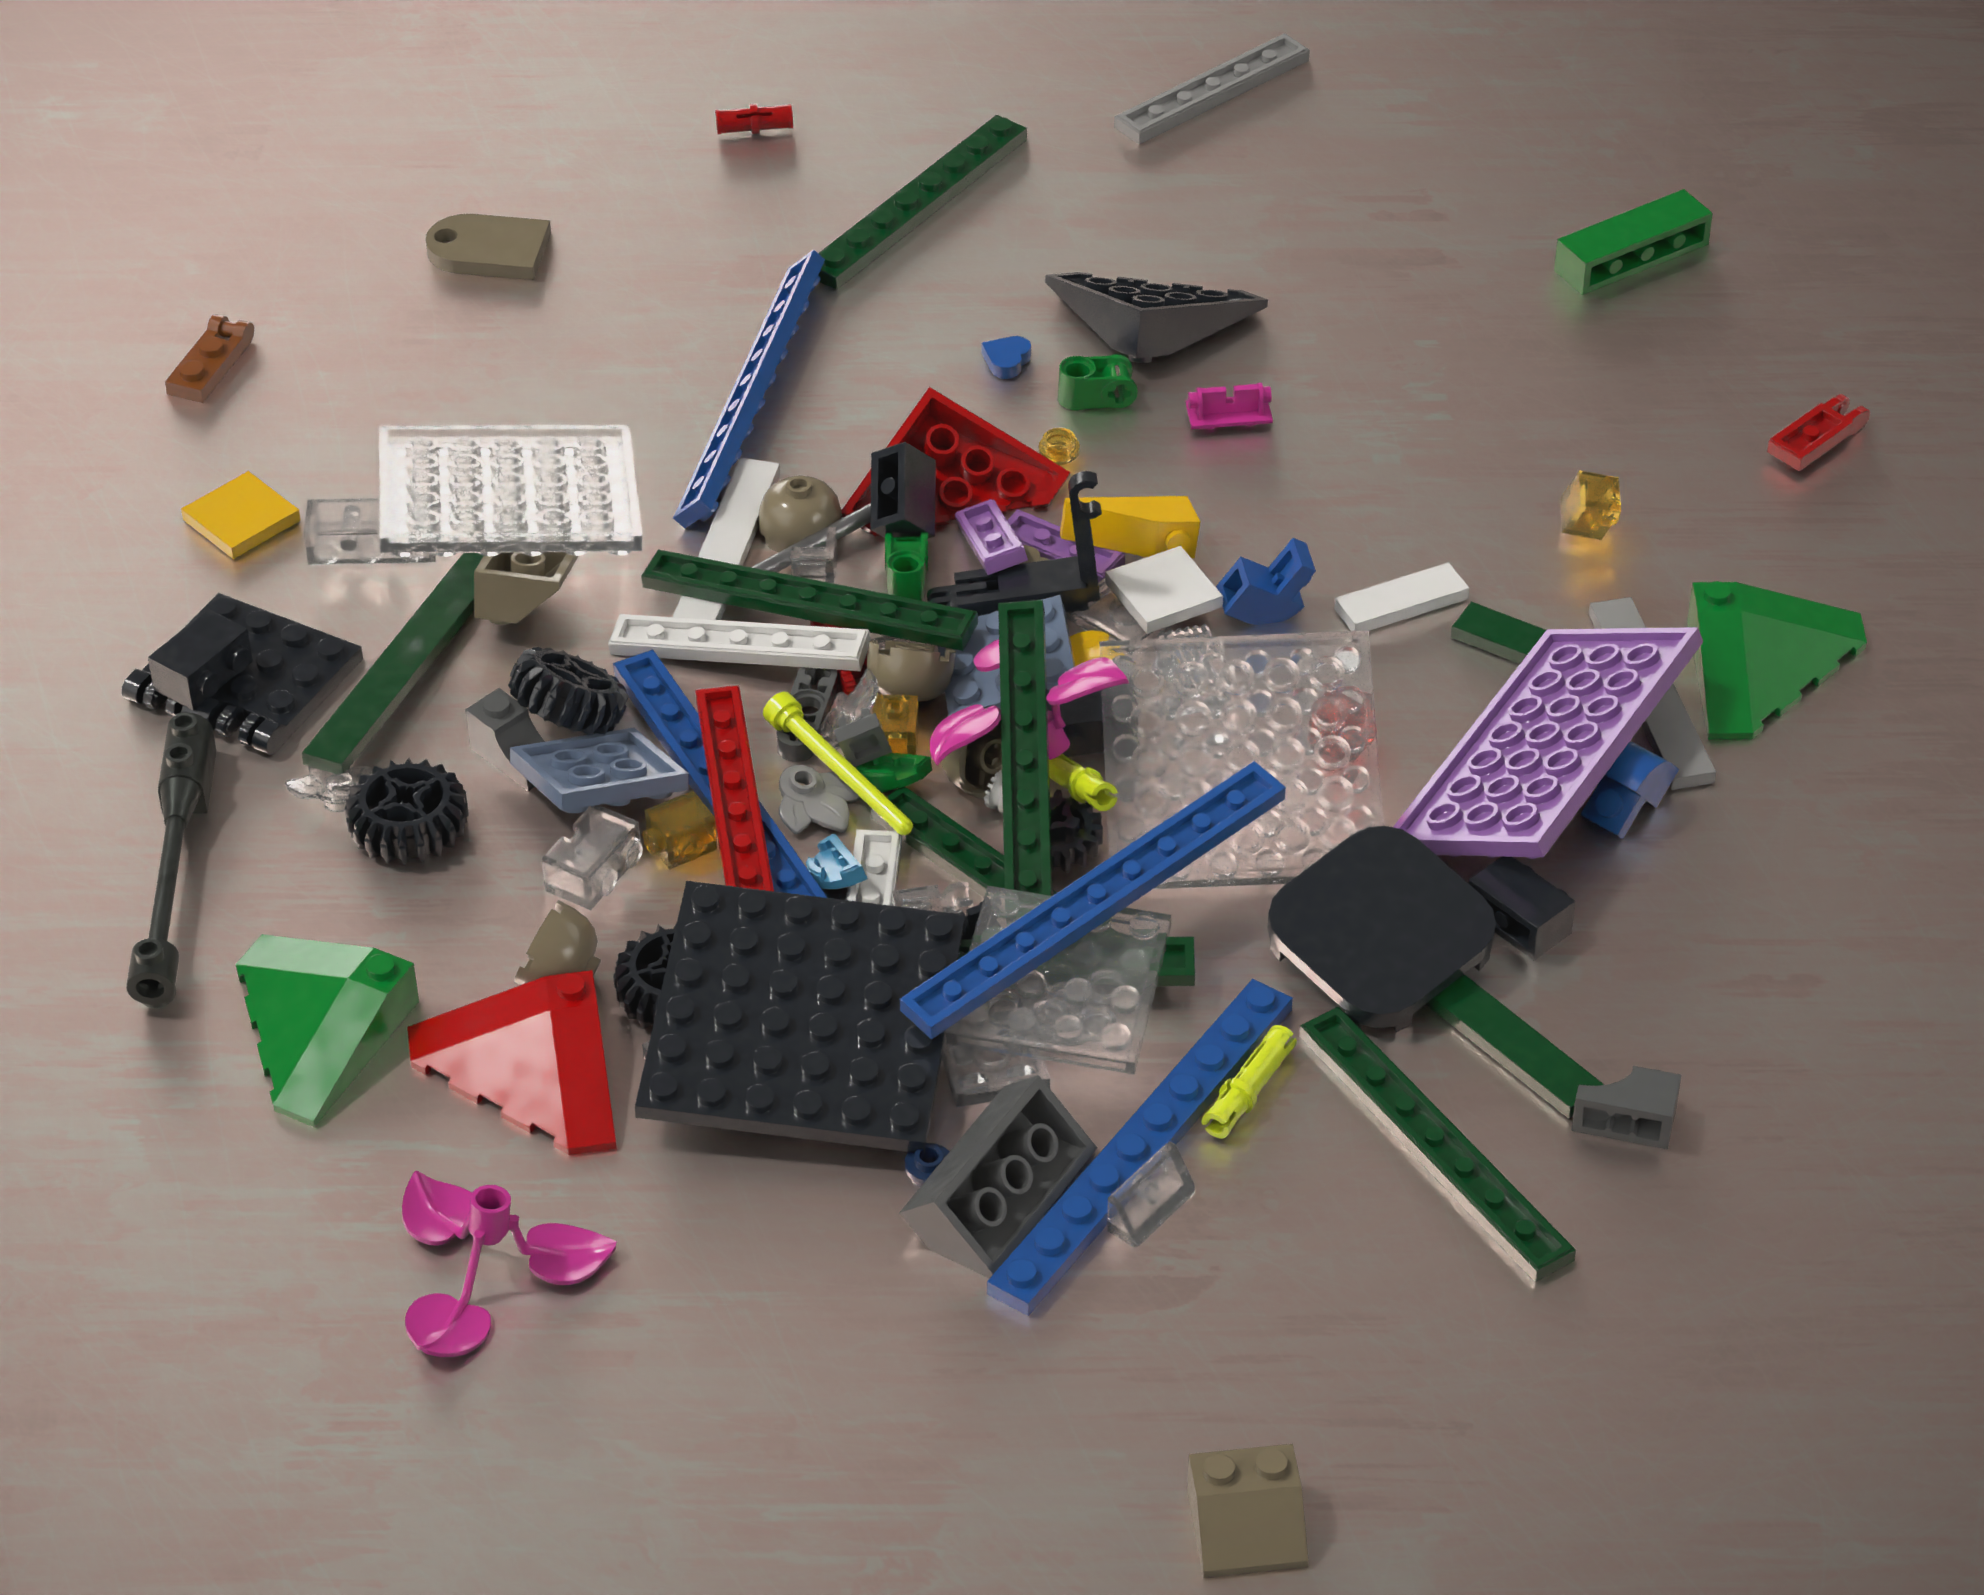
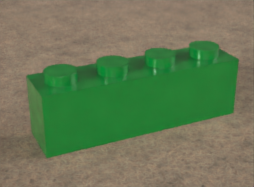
(1633, 241)

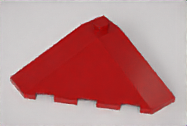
(971, 462)
(532, 1055)

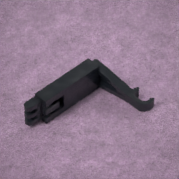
(1069, 577)

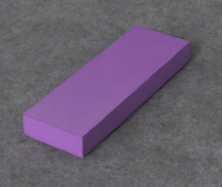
(990, 536)
(1047, 540)

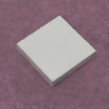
(1163, 589)

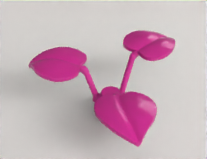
(976, 721)
(439, 1211)

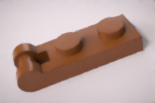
(210, 359)

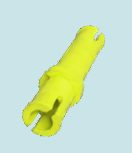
(1082, 783)
(1241, 1092)

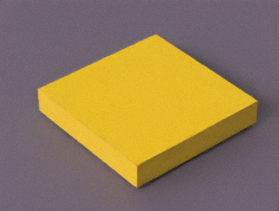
(240, 514)

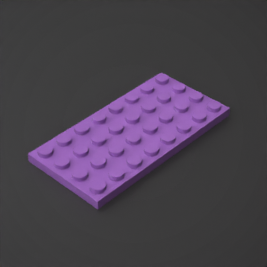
(1547, 740)

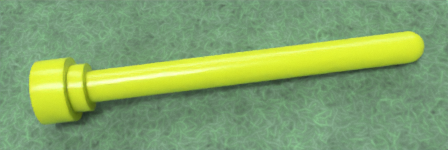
(786, 714)

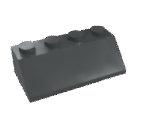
(999, 1177)

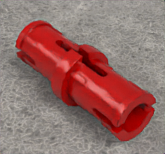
(754, 119)

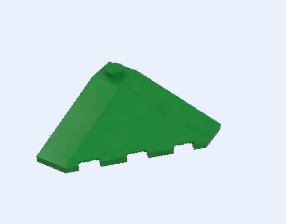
(1763, 652)
(321, 1015)

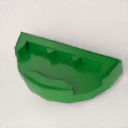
(895, 770)

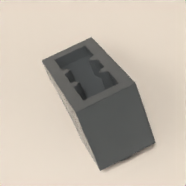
(497, 725)
(1630, 1110)

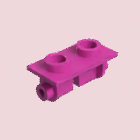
(1212, 409)

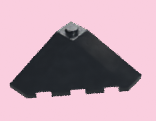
(1151, 317)

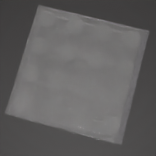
(1082, 1003)

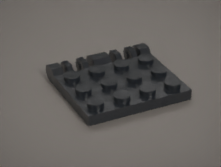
(277, 692)

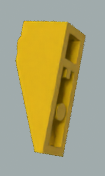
(1139, 524)

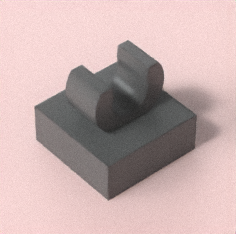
(862, 739)

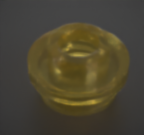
(1059, 446)

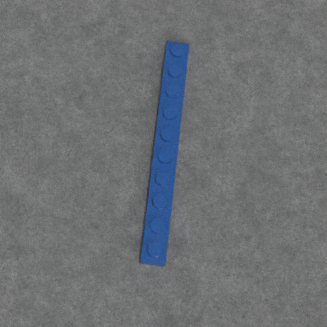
(748, 391)
(679, 732)
(1091, 900)
(1162, 1118)

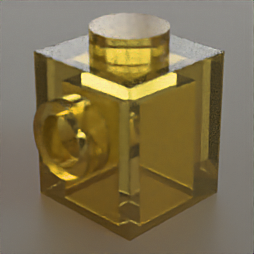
(1590, 505)
(899, 721)
(680, 830)

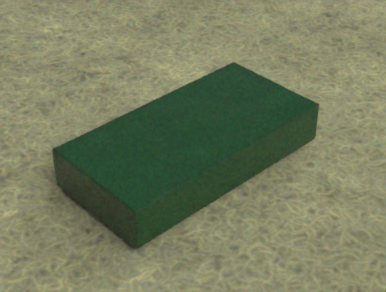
(1496, 632)

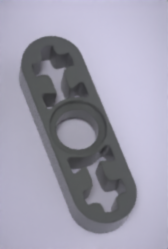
(822, 700)

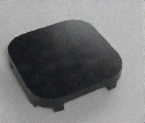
(1381, 926)

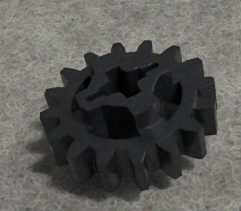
(1074, 831)

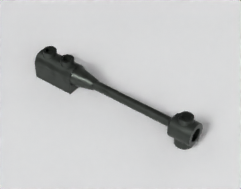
(182, 791)

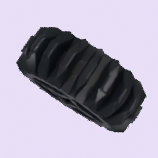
(568, 691)
(406, 811)
(641, 974)

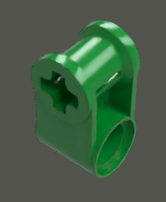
(1092, 382)
(906, 565)

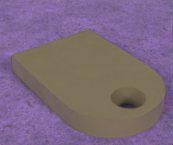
(488, 245)

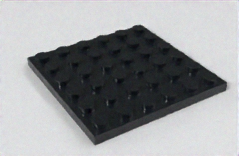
(792, 1018)

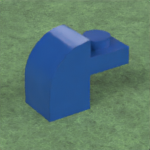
(1268, 593)
(1629, 783)

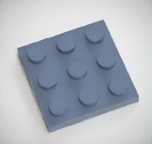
(983, 688)
(599, 769)

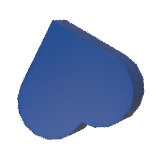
(1006, 355)

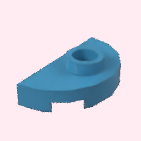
(835, 865)

